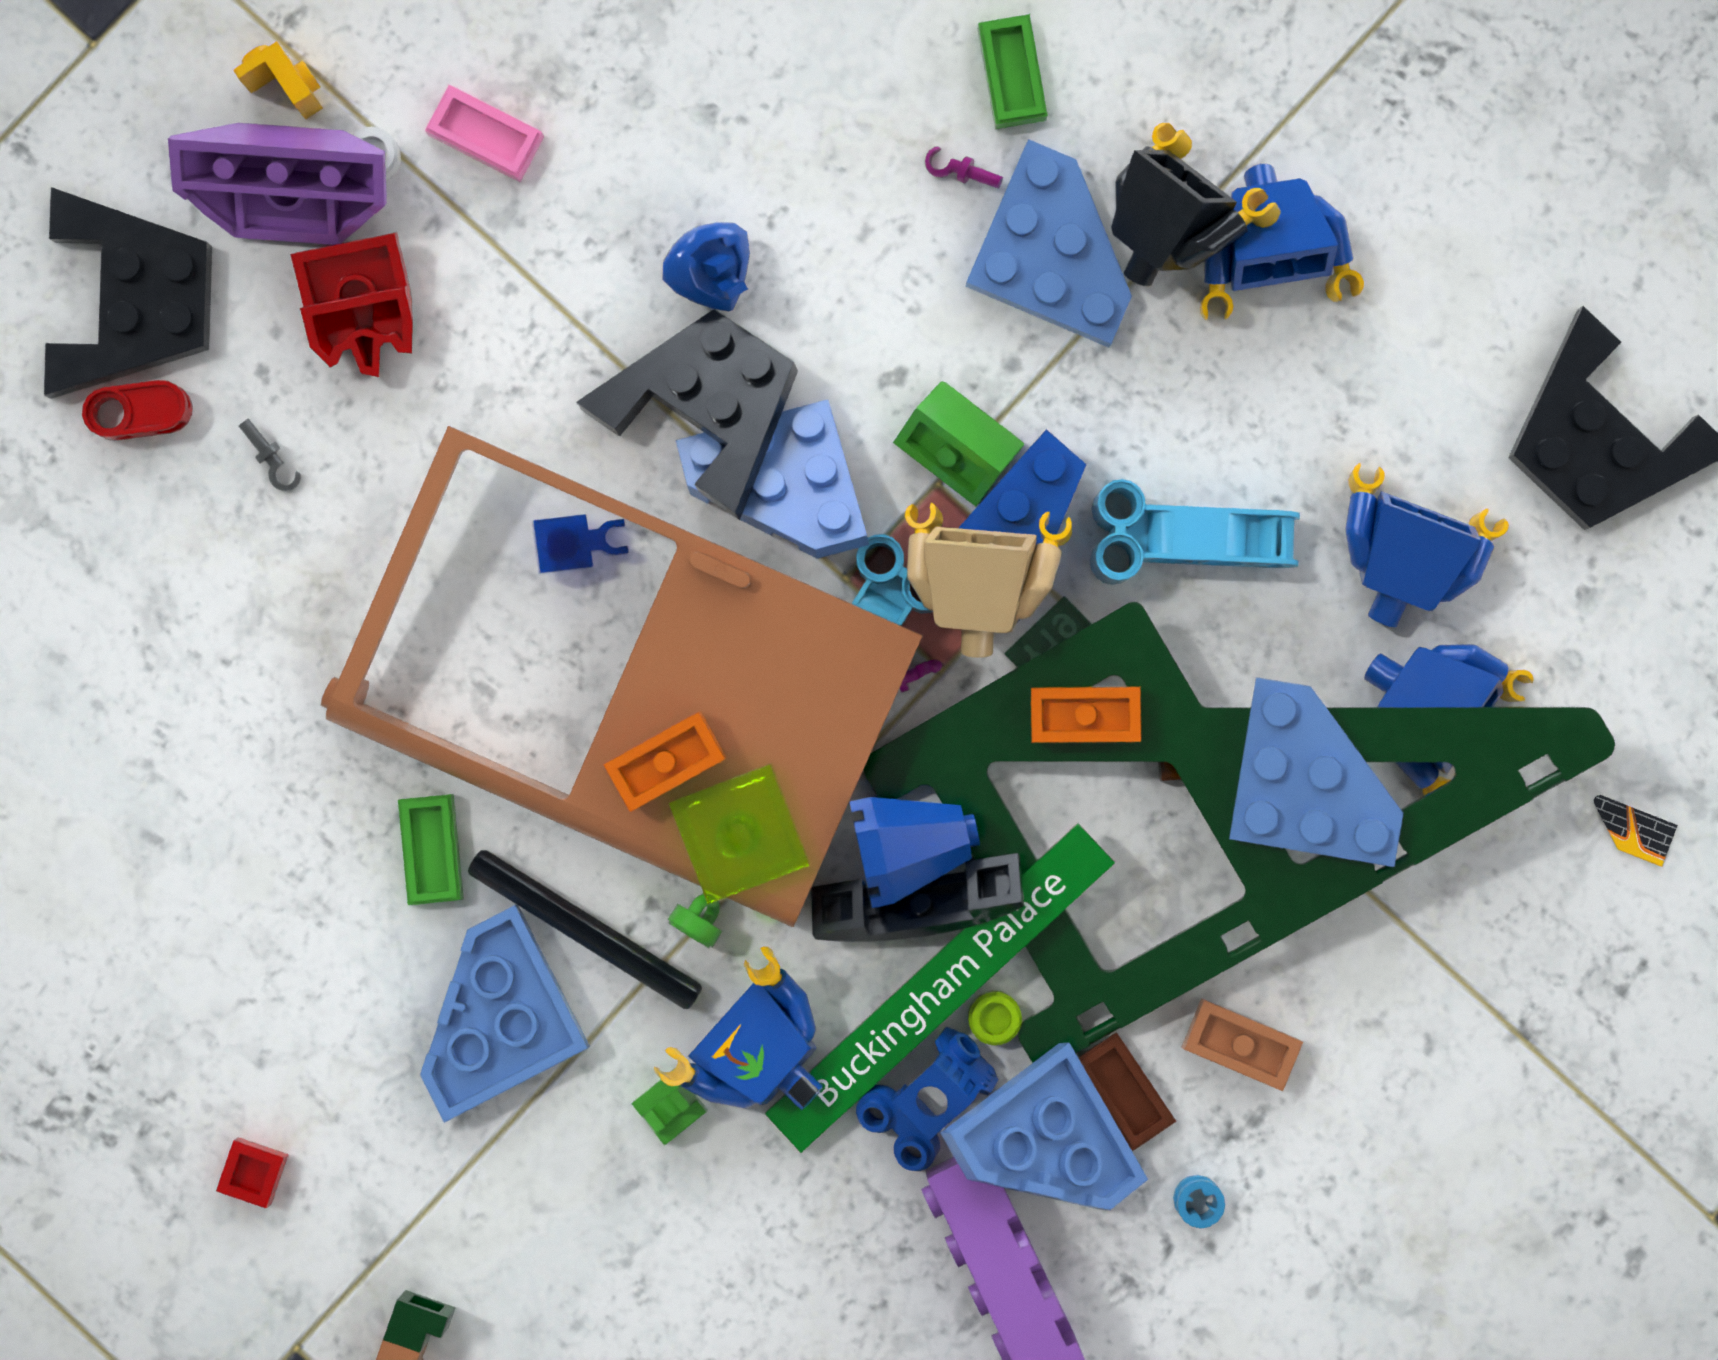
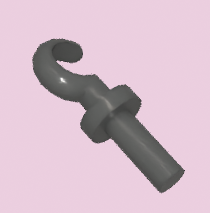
(268, 454)

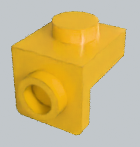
(271, 62)

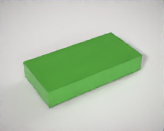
(1012, 71)
(430, 849)

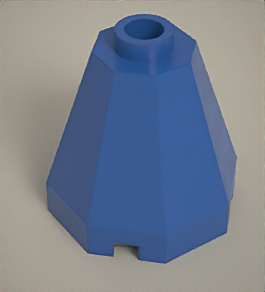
(910, 844)

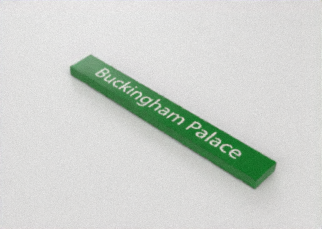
(941, 988)

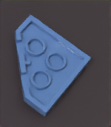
(1052, 250)
(801, 485)
(1308, 782)
(498, 1018)
(1047, 1137)

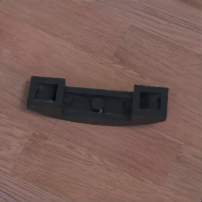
(947, 904)

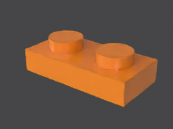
(1086, 714)
(665, 761)

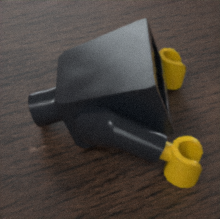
(1174, 213)

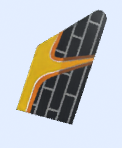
(1636, 830)

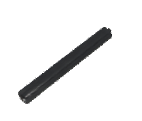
(584, 929)

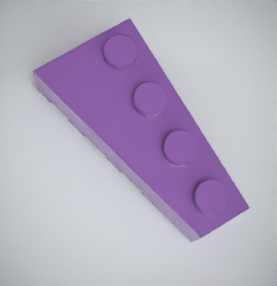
(1003, 1265)

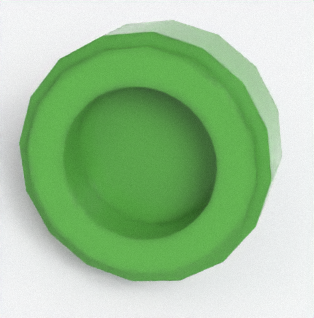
(695, 927)

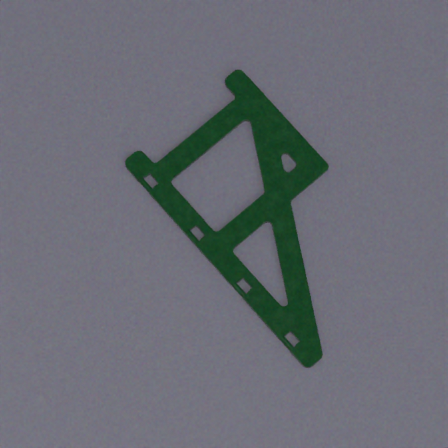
(1207, 752)

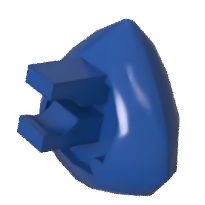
(709, 265)

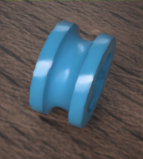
(1208, 1187)

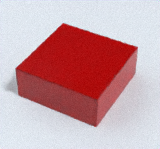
(252, 1172)

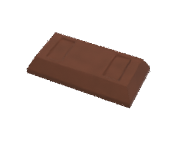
(1126, 1091)

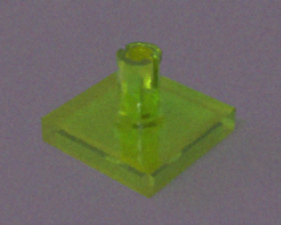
(739, 833)

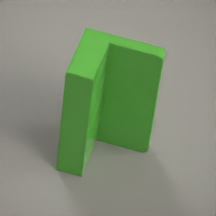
(958, 442)

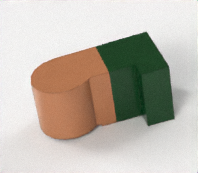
(412, 1325)

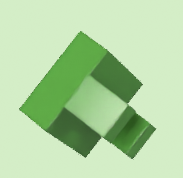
(668, 1109)

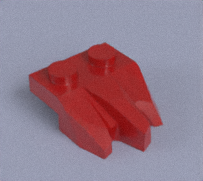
(355, 299)

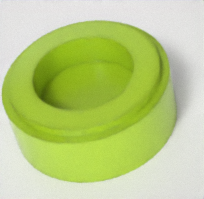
(994, 1017)

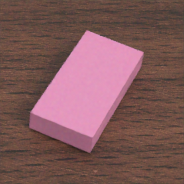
(484, 133)

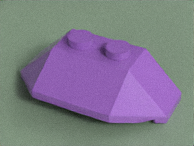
(280, 180)

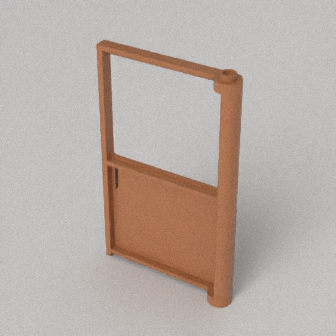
(769, 666)

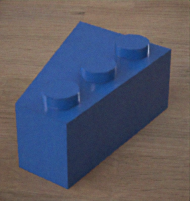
(1035, 485)

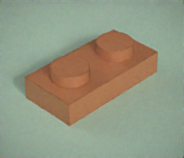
(1242, 1044)

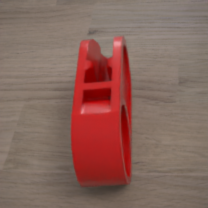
(148, 408)

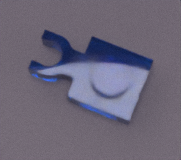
(567, 543)

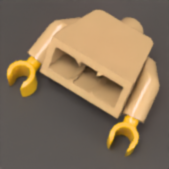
(980, 576)

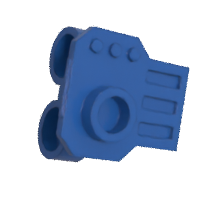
(956, 1072)

